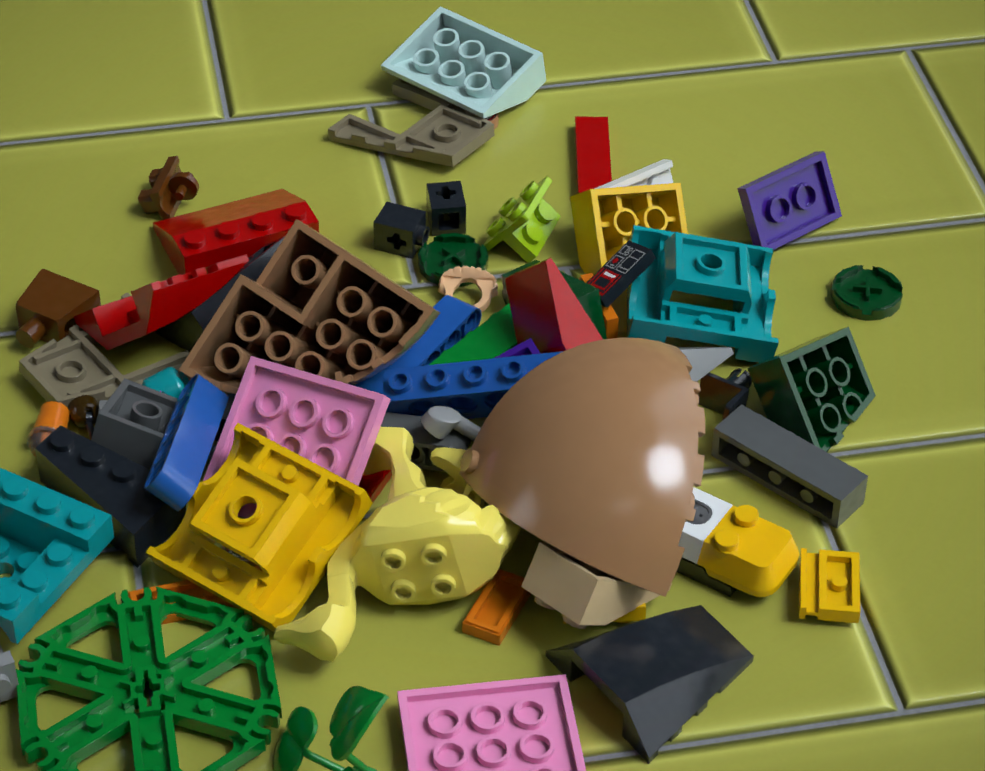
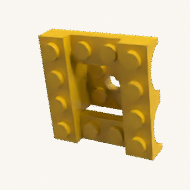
(291, 536)

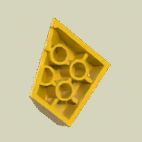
(607, 216)

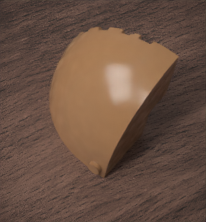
(312, 313)
(598, 456)

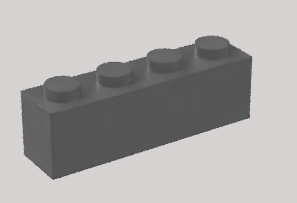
(789, 466)

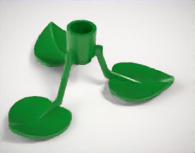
(347, 726)

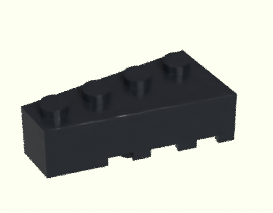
(111, 484)

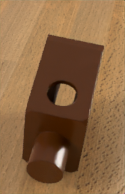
(49, 307)

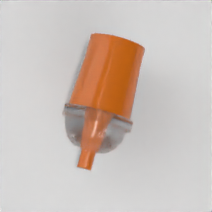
(50, 417)

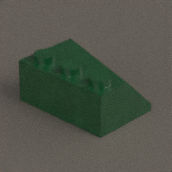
(815, 388)

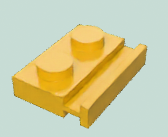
(829, 585)

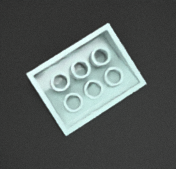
(468, 64)

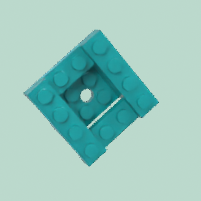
(709, 269)
(44, 548)

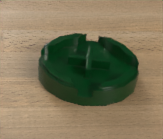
(449, 252)
(867, 293)

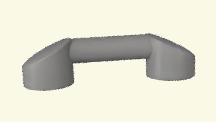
(442, 420)

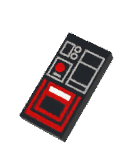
(621, 271)

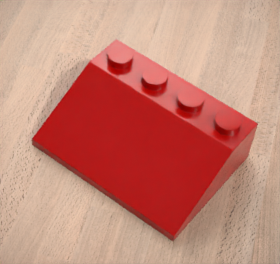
(231, 229)

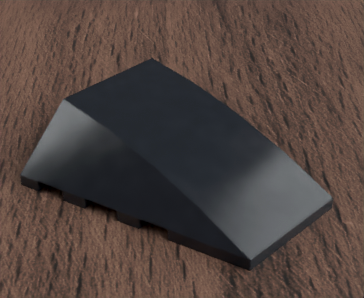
(657, 671)

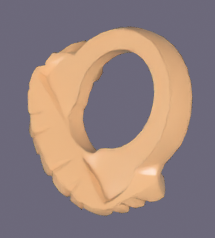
(483, 279)

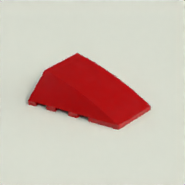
(156, 304)

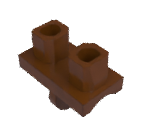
(168, 189)

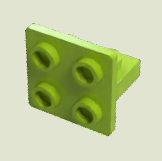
(524, 221)

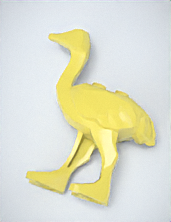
(411, 549)

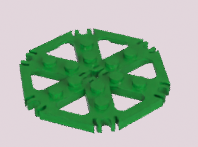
(174, 680)

